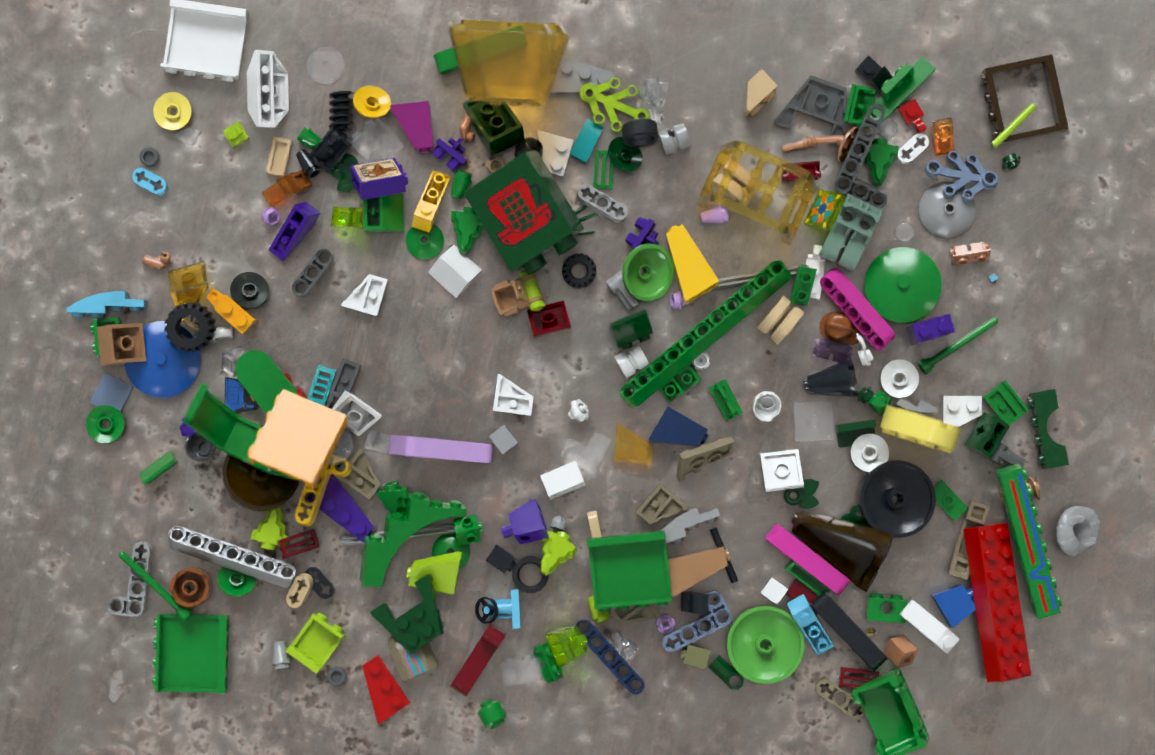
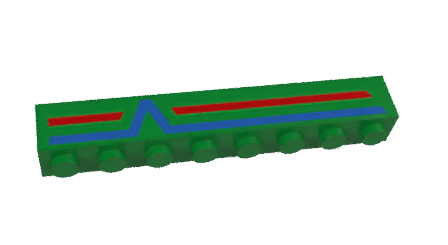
(1028, 541)

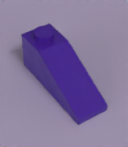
(294, 229)

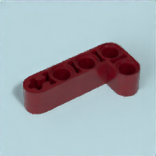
(478, 659)

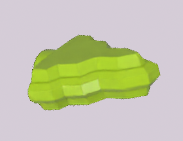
(270, 530)
(556, 551)

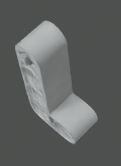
(134, 578)

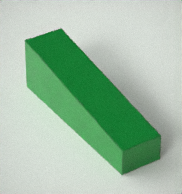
(806, 578)

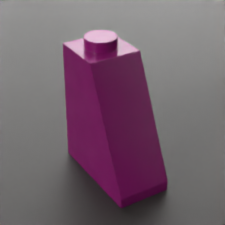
(416, 123)

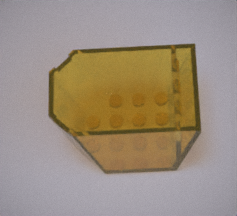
(507, 59)

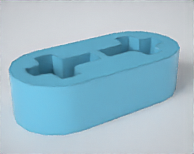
(152, 177)

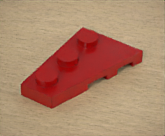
(383, 689)

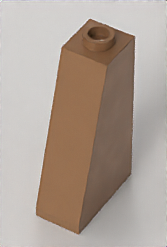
(693, 568)

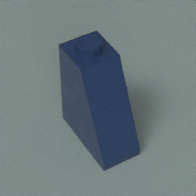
(678, 429)

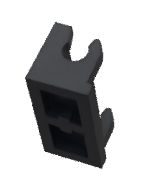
(331, 149)

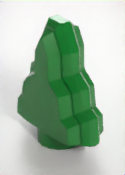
(879, 159)
(466, 227)
(393, 497)

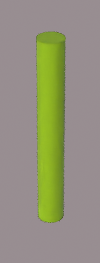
(1013, 125)

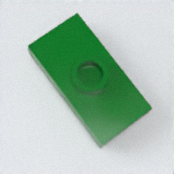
(949, 501)

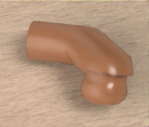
(465, 129)
(159, 262)

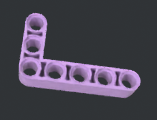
(440, 449)

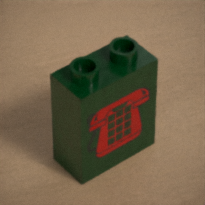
(525, 212)

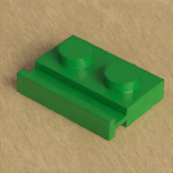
(1005, 403)

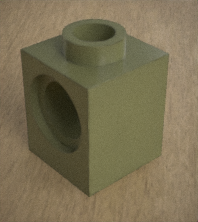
(695, 656)

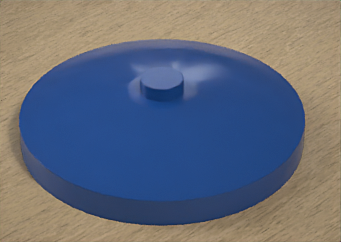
(166, 369)

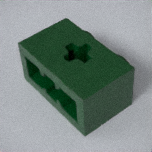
(987, 435)

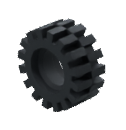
(579, 282)

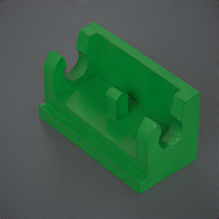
(859, 101)

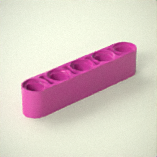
(857, 308)
(807, 559)

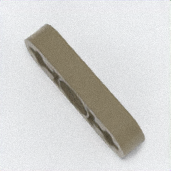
(825, 695)

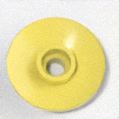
(163, 108)

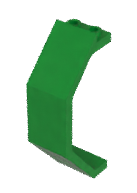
(224, 427)

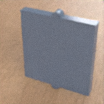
(111, 392)

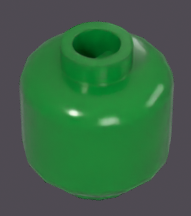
(491, 714)

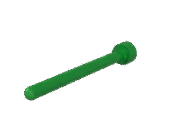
(927, 364)
(181, 611)

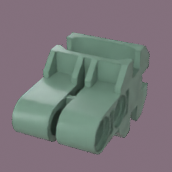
(858, 237)

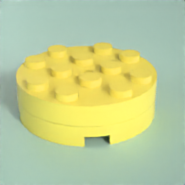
(920, 428)

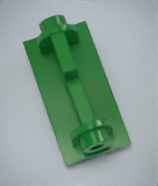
(803, 285)
(725, 400)
(551, 670)

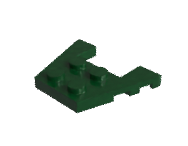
(417, 625)

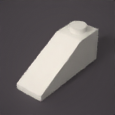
(929, 626)

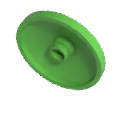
(765, 644)

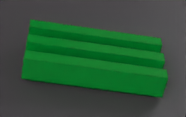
(602, 186)

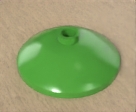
(656, 275)

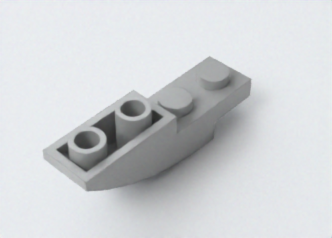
(690, 519)

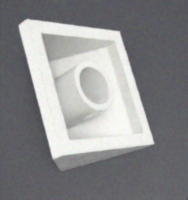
(454, 271)
(358, 413)

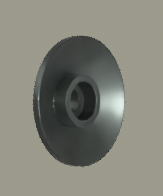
(249, 281)

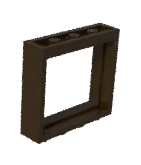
(1054, 95)

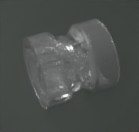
(888, 126)

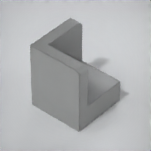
(503, 439)

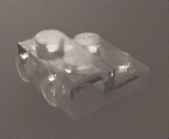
(375, 141)

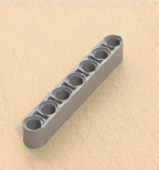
(226, 549)

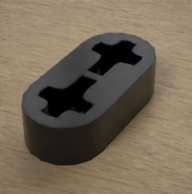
(322, 579)

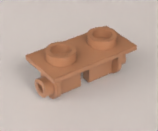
(961, 256)

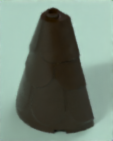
(846, 546)

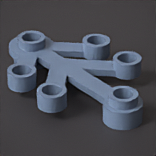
(963, 175)

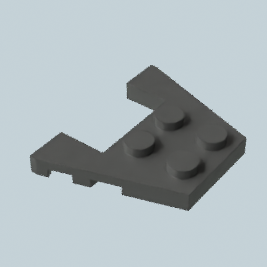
(819, 100)

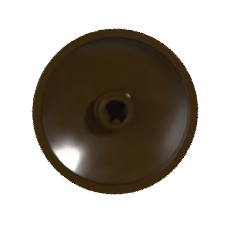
(254, 487)

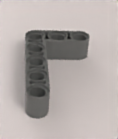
(858, 158)

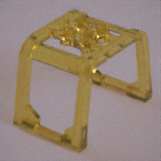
(802, 189)

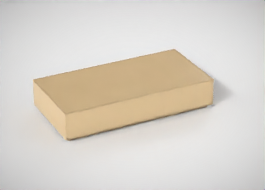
(279, 157)

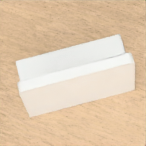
(562, 480)

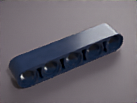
(616, 663)

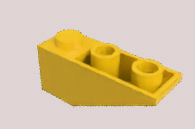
(430, 201)

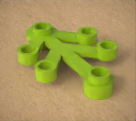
(610, 102)

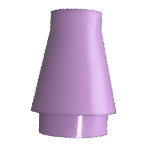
(715, 215)

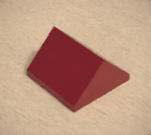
(549, 320)

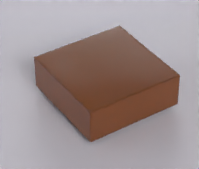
(299, 181)

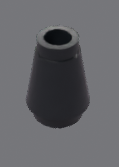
(307, 164)

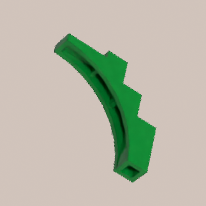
(397, 529)

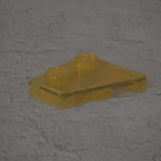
(631, 447)

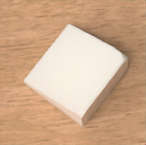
(774, 591)

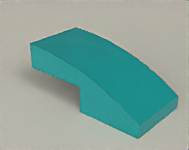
(586, 141)

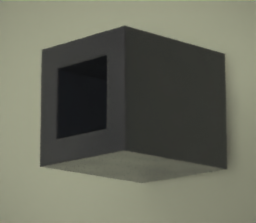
(501, 559)

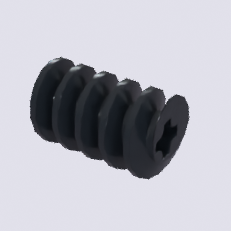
(340, 110)

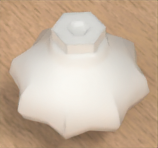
(578, 410)

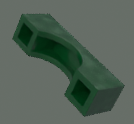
(1042, 406)

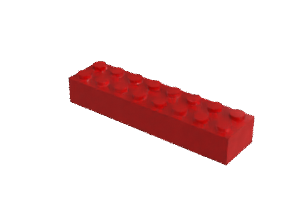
(997, 602)

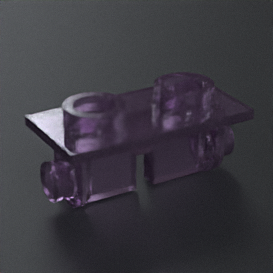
(824, 347)

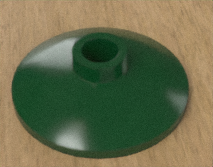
(623, 156)

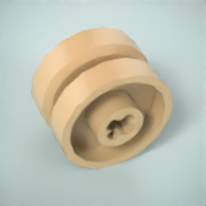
(737, 183)
(781, 320)

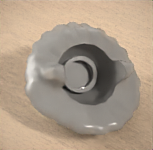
(1077, 530)

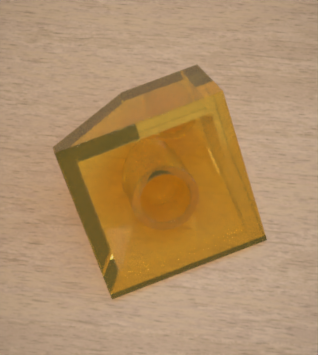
(188, 283)

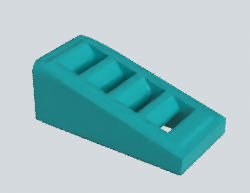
(315, 383)

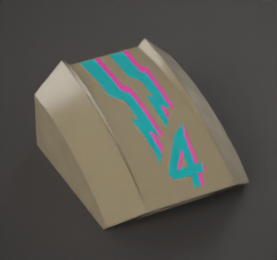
(409, 663)

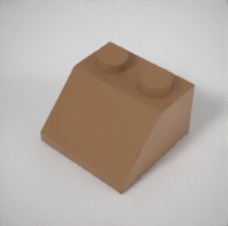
(121, 344)

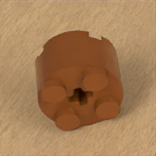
(181, 591)

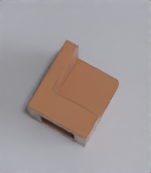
(900, 651)

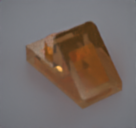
(942, 136)
(279, 192)

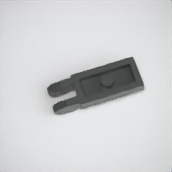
(343, 380)

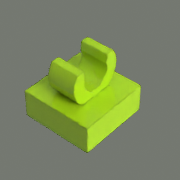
(236, 134)

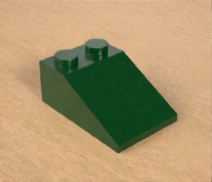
(495, 125)
(631, 329)

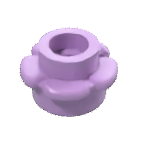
(270, 216)
(676, 300)
(670, 624)

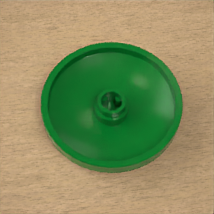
(903, 285)

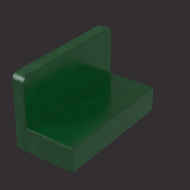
(849, 432)

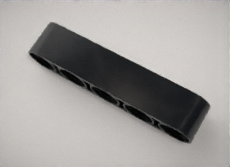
(848, 631)

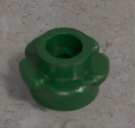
(865, 394)

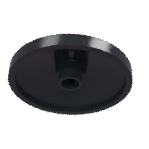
(914, 498)

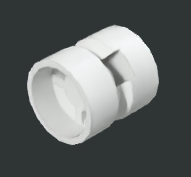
(631, 361)

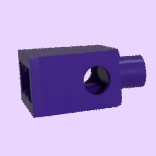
(526, 524)

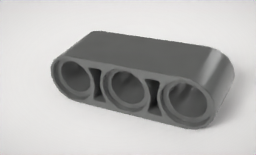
(304, 278)

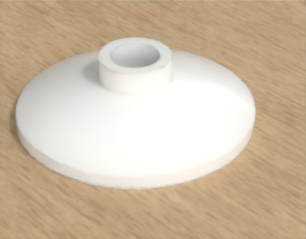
(909, 376)
(879, 449)

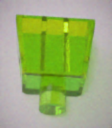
(567, 644)

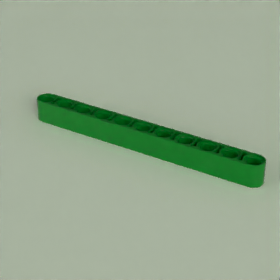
(705, 333)

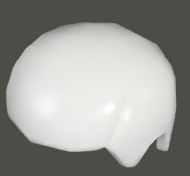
(766, 406)

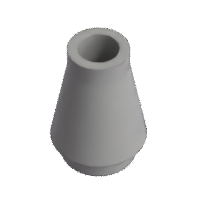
(280, 657)

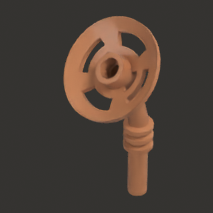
(842, 141)

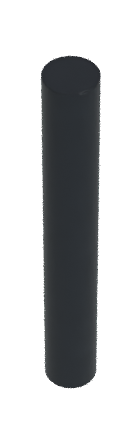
(718, 542)

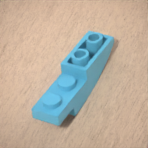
(99, 304)

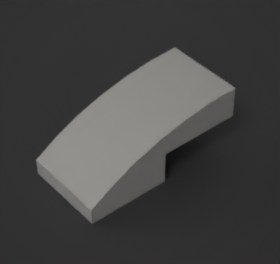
(921, 406)

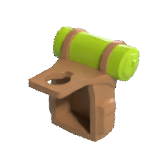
(518, 294)

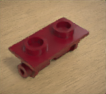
(813, 167)

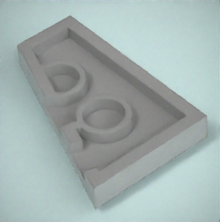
(573, 75)

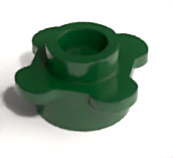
(1011, 161)

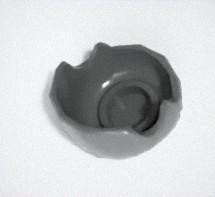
(199, 448)

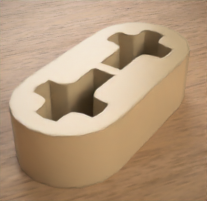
(594, 524)
(303, 592)

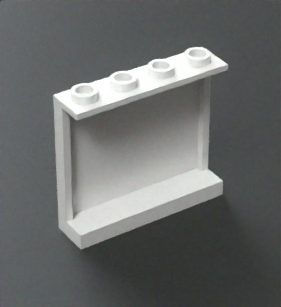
(205, 40)

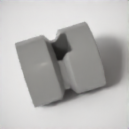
(674, 139)

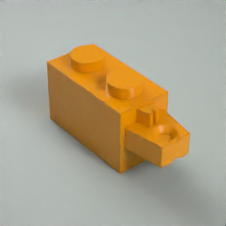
(231, 311)

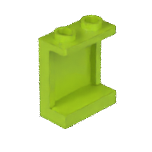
(316, 642)

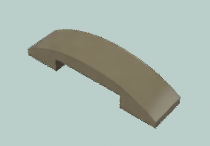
(975, 516)

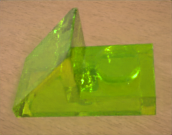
(347, 217)

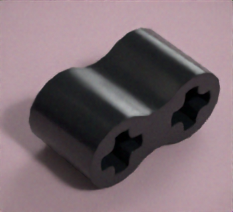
(694, 602)

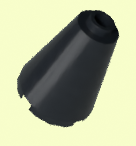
(833, 380)

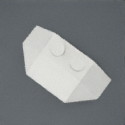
(267, 89)

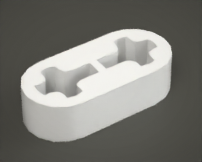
(909, 145)

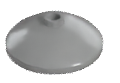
(938, 220)

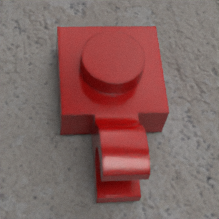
(912, 113)

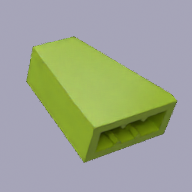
(443, 570)

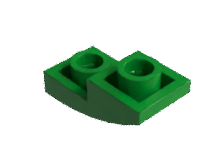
(680, 383)

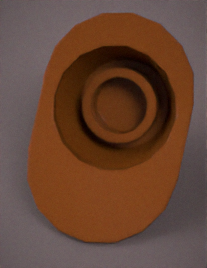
(839, 328)

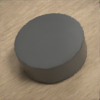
(149, 157)
(336, 676)

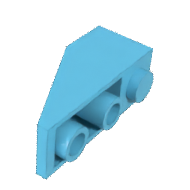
(810, 624)

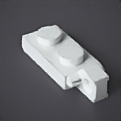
(817, 262)

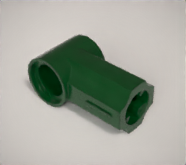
(725, 672)

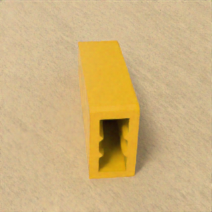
(691, 268)

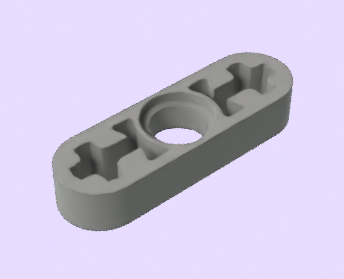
(603, 211)

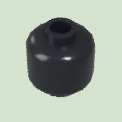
(528, 144)

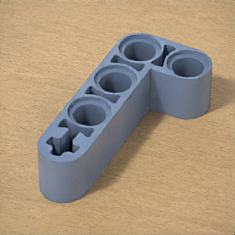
(695, 625)

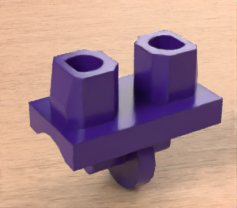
(443, 148)
(646, 228)

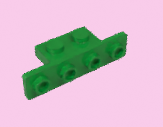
(902, 85)

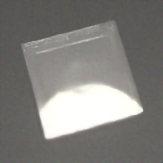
(813, 421)

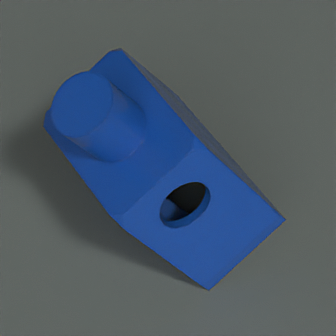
(954, 604)

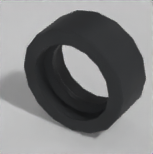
(640, 132)
(528, 589)

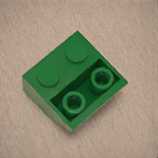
(384, 213)

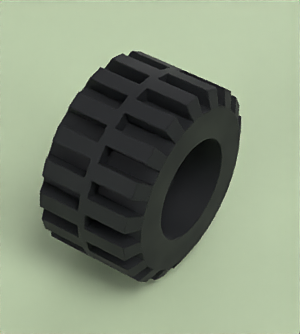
(174, 330)

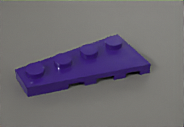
(343, 509)

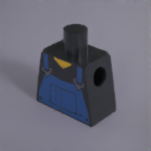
(237, 397)

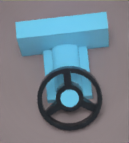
(500, 609)

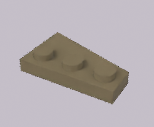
(707, 453)

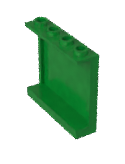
(630, 570)
(191, 653)

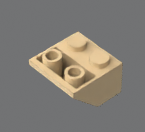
(758, 90)

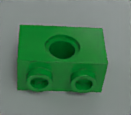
(874, 612)

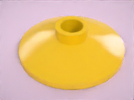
(372, 96)

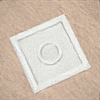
(782, 470)

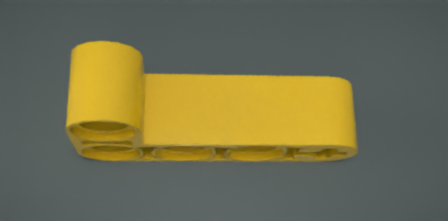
(319, 493)

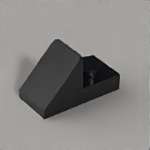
(873, 73)

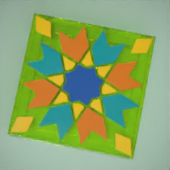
(825, 210)

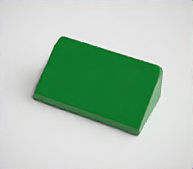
(158, 468)

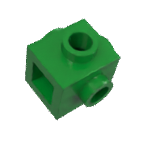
(468, 530)

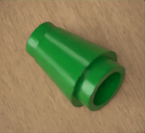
(308, 138)
(460, 184)

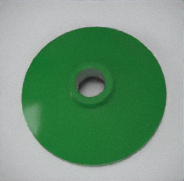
(425, 250)
(96, 420)
(448, 541)
(225, 582)

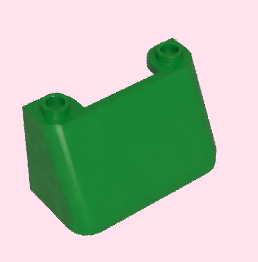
(892, 714)

